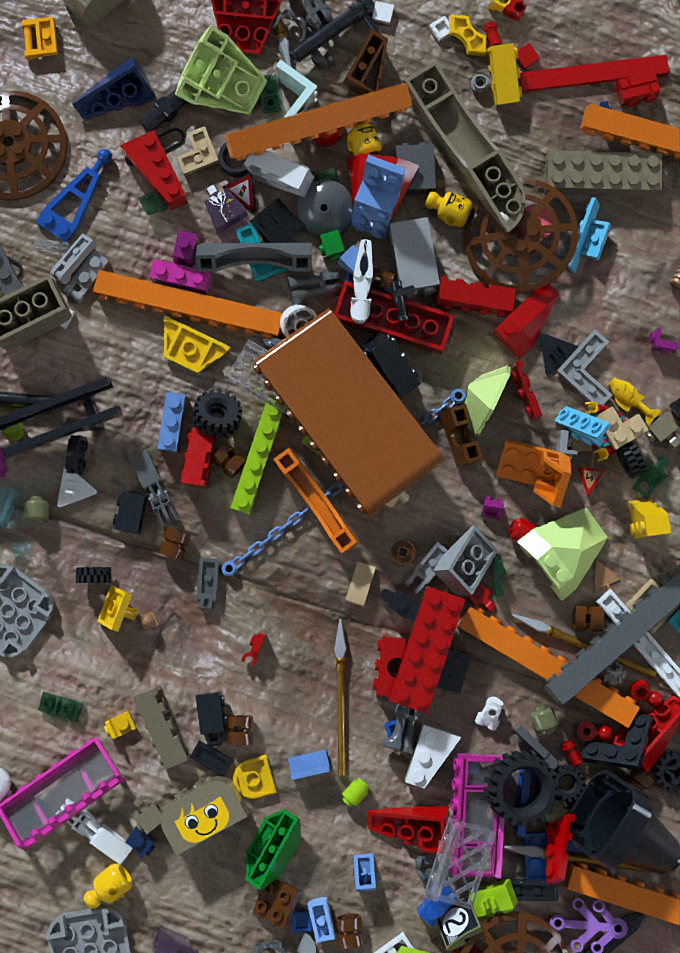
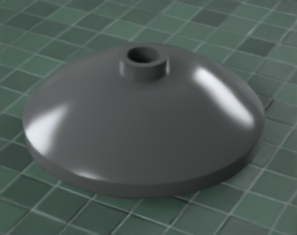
(339, 207)

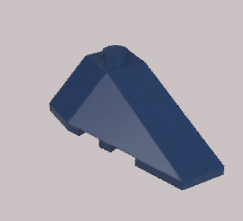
(118, 89)

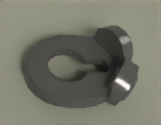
(420, 862)

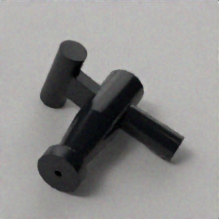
(399, 297)

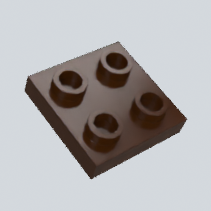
(277, 903)

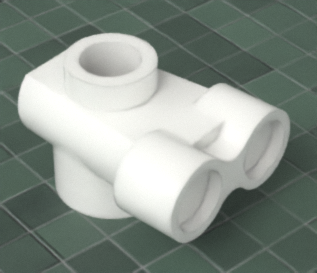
(490, 713)

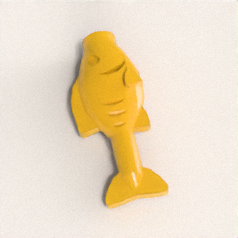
(628, 396)

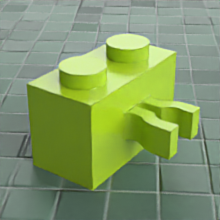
(495, 898)

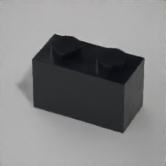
(130, 512)

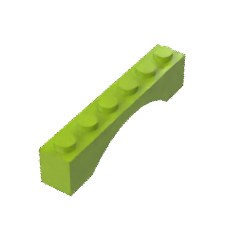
(257, 459)

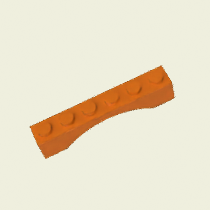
(317, 500)

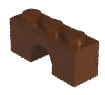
(455, 424)

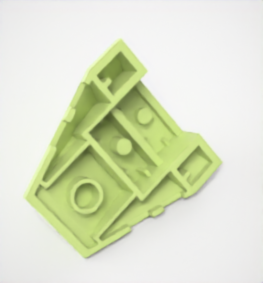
(220, 75)
(483, 397)
(565, 549)

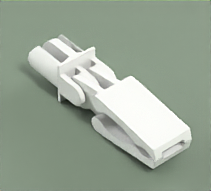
(360, 305)
(101, 836)

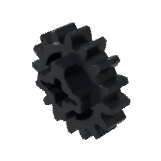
(672, 779)

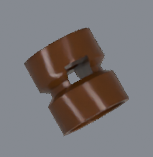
(386, 278)
(229, 460)
(174, 544)
(402, 552)
(595, 618)
(240, 737)
(639, 780)
(350, 934)

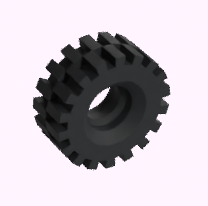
(221, 404)

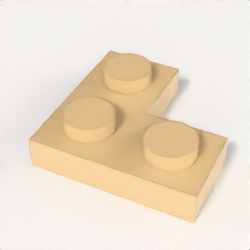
(201, 156)
(619, 432)

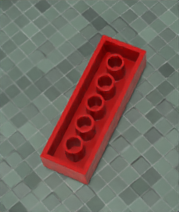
(424, 329)
(426, 649)

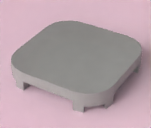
(23, 610)
(90, 932)

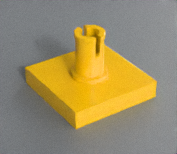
(116, 608)

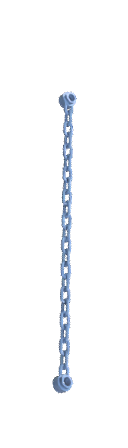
(329, 493)

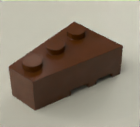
(367, 68)

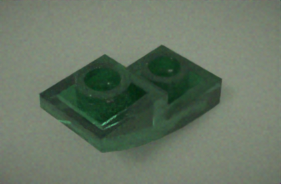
(270, 96)
(60, 706)

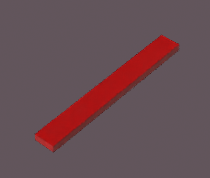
(592, 73)

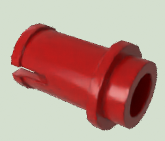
(492, 34)
(571, 752)

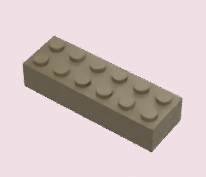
(604, 173)

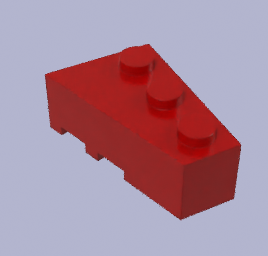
(198, 459)

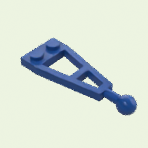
(58, 225)

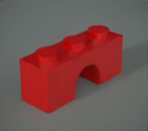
(389, 649)

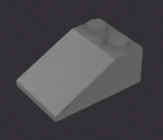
(466, 562)

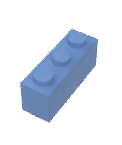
(172, 422)

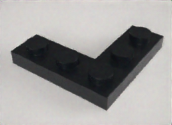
(625, 756)

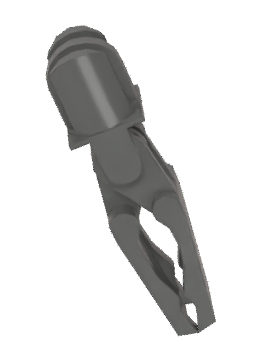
(150, 479)

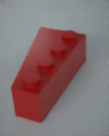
(153, 164)

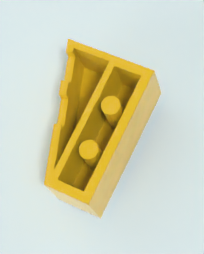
(504, 74)
(648, 519)

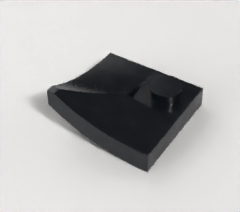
(276, 223)

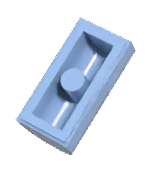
(321, 919)

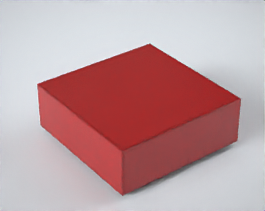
(527, 56)

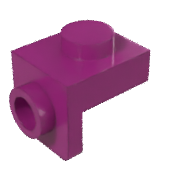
(664, 346)

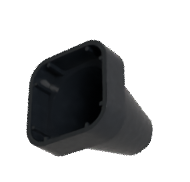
(618, 827)

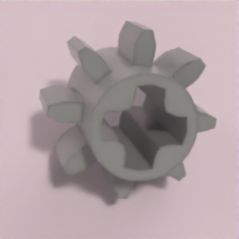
(613, 673)

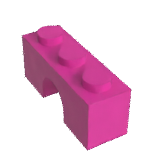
(188, 277)

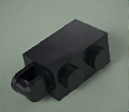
(401, 603)
(211, 716)

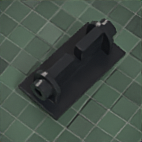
(77, 462)

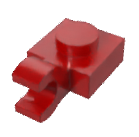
(480, 596)
(256, 643)

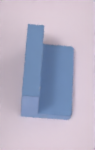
(309, 764)

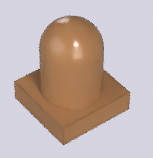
(149, 620)

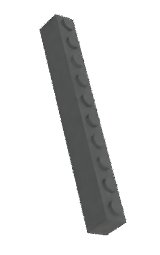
(615, 640)

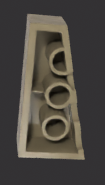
(162, 727)

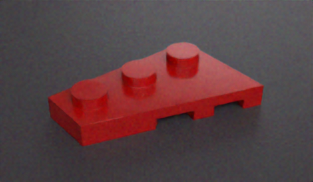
(523, 382)
(557, 841)

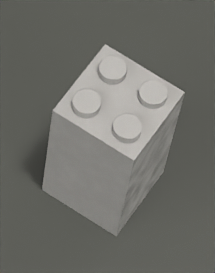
(414, 257)

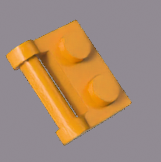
(45, 37)

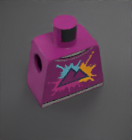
(186, 248)

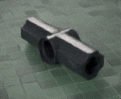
(163, 110)

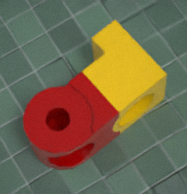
(512, 8)

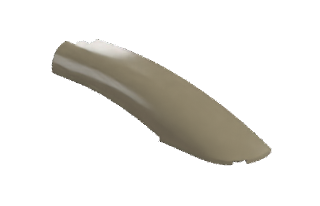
(467, 145)

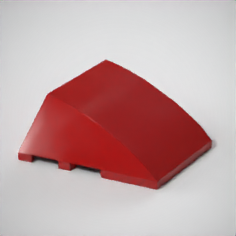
(246, 21)
(356, 168)

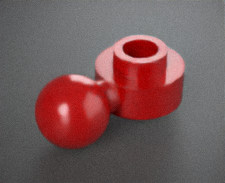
(653, 697)
(604, 732)

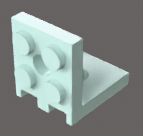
(300, 86)

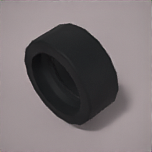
(233, 172)

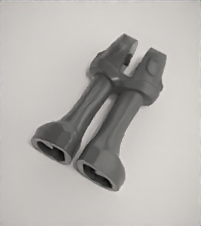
(313, 14)
(321, 280)
(395, 741)

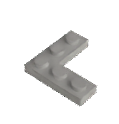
(577, 377)

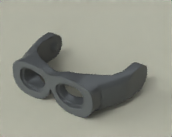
(287, 14)
(277, 945)

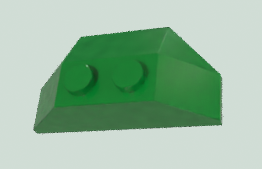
(272, 848)

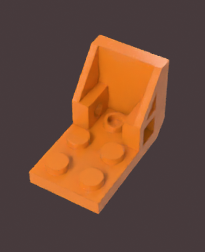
(538, 466)

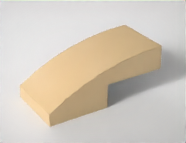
(360, 584)

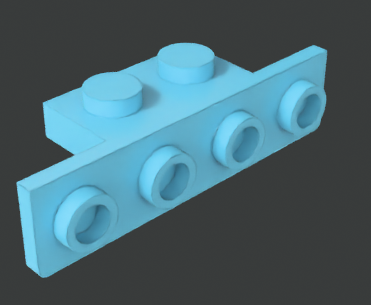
(591, 236)
(583, 426)

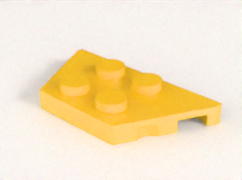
(190, 347)

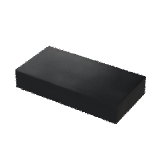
(211, 758)

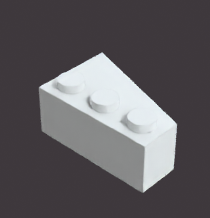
(430, 752)

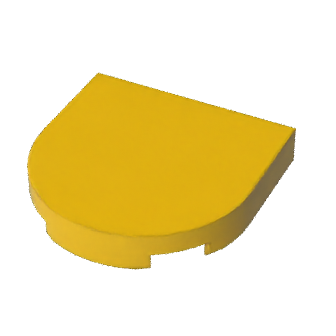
(254, 777)

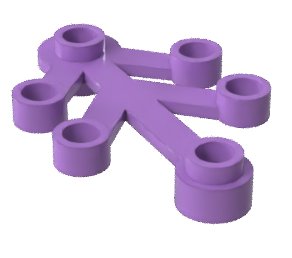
(591, 926)

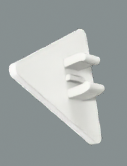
(73, 489)

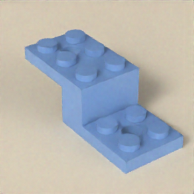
(377, 196)

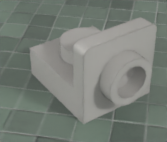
(563, 442)

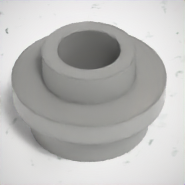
(480, 78)

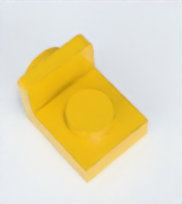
(120, 725)

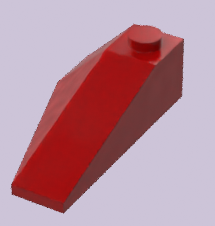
(525, 323)
(665, 723)
(413, 825)

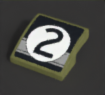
(458, 924)

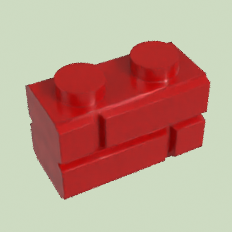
(637, 89)

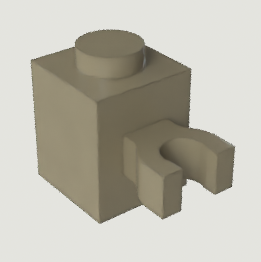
(662, 430)
(150, 815)

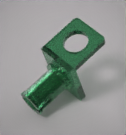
(653, 477)

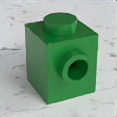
(331, 245)

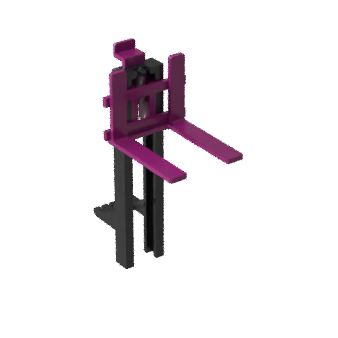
(91, 422)

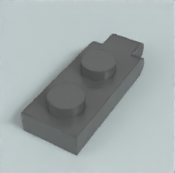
(207, 582)

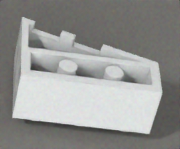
(280, 172)

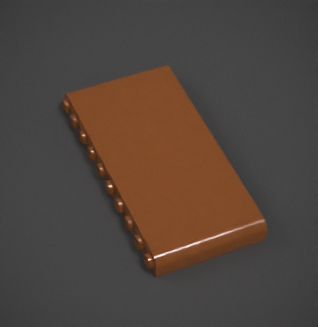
(348, 412)

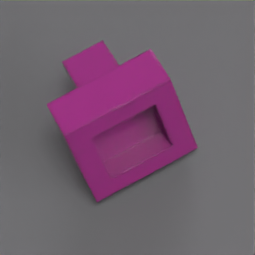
(491, 508)

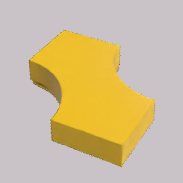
(462, 29)

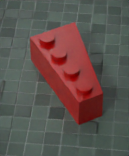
(475, 297)

